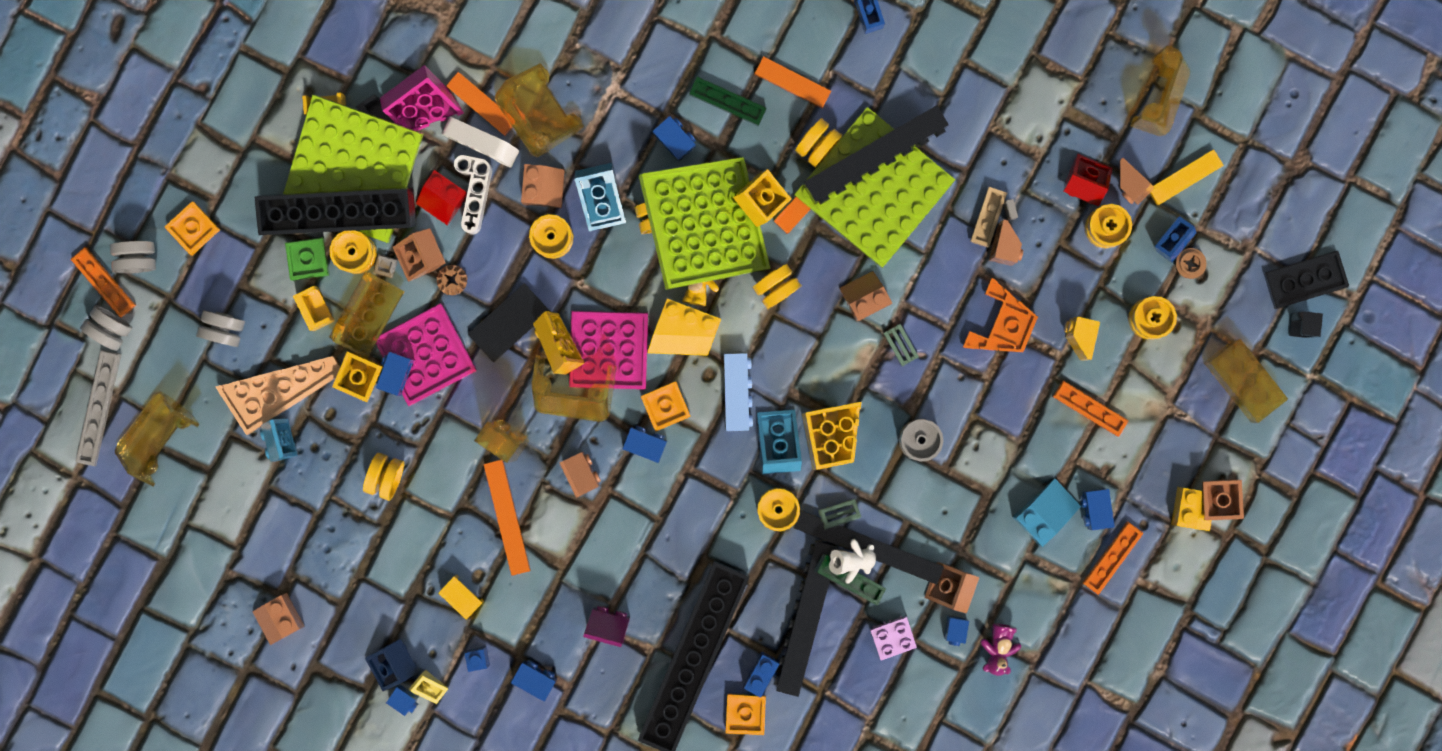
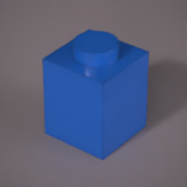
(956, 630)
(477, 659)
(403, 700)

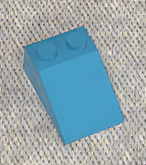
(600, 196)
(278, 440)
(779, 442)
(1047, 512)

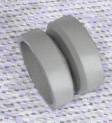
(133, 257)
(106, 327)
(220, 328)
(909, 440)

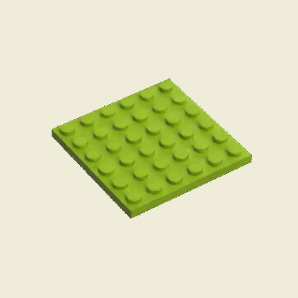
(351, 152)
(884, 206)
(699, 225)

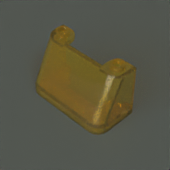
(535, 111)
(1160, 117)

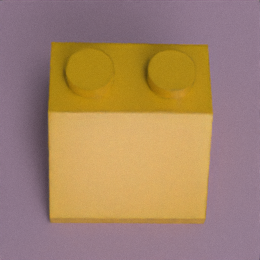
(1082, 336)
(357, 376)
(1189, 510)

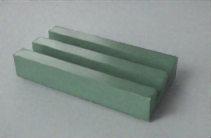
(906, 339)
(825, 519)

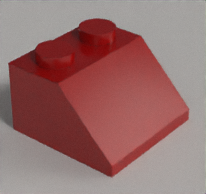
(1088, 180)
(441, 197)

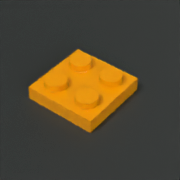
(192, 228)
(665, 406)
(745, 714)

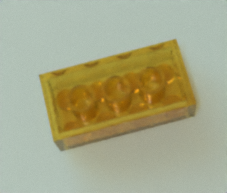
(1246, 381)
(501, 440)

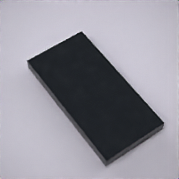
(1306, 279)
(508, 323)

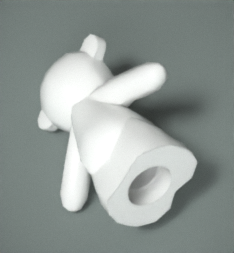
(847, 561)

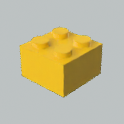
(762, 198)

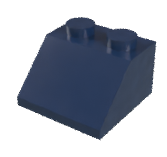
(392, 665)

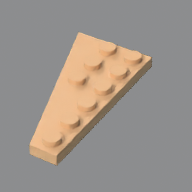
(270, 394)

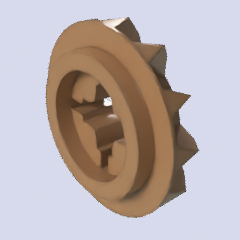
(1198, 259)
(452, 289)

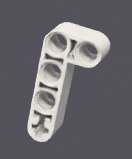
(480, 141)
(472, 196)

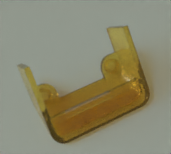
(593, 408)
(149, 434)

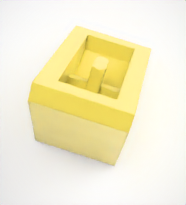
(428, 687)

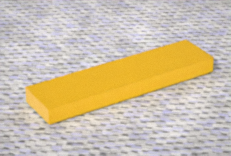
(1186, 177)

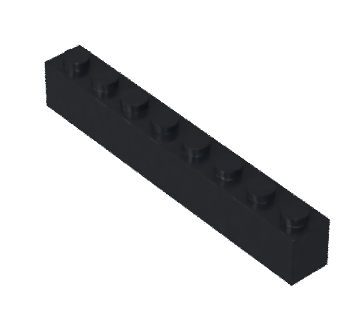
(875, 155)
(804, 624)

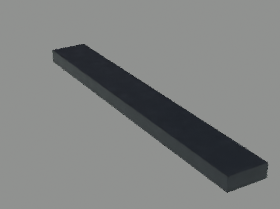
(884, 552)

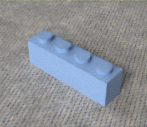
(736, 392)

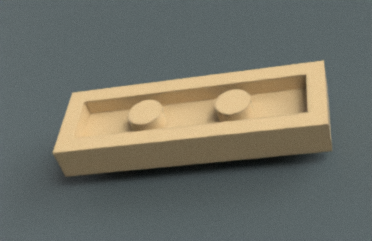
(988, 217)

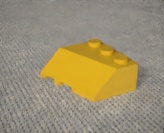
(683, 331)
(557, 343)
(832, 435)

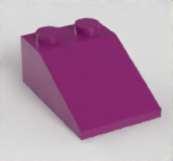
(607, 626)

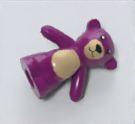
(1000, 649)

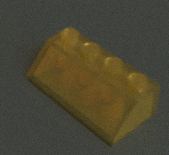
(366, 314)

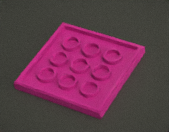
(610, 340)
(436, 353)

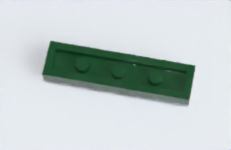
(727, 101)
(860, 584)

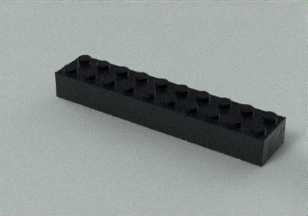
(693, 657)

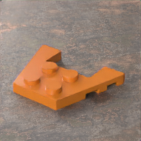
(1011, 326)

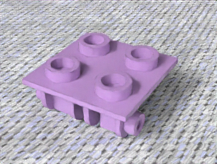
(893, 638)

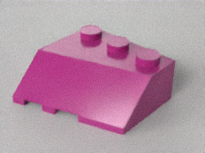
(419, 101)

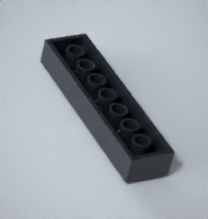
(335, 211)

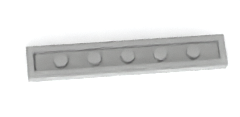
(98, 408)

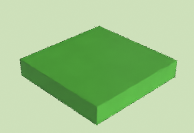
(307, 259)

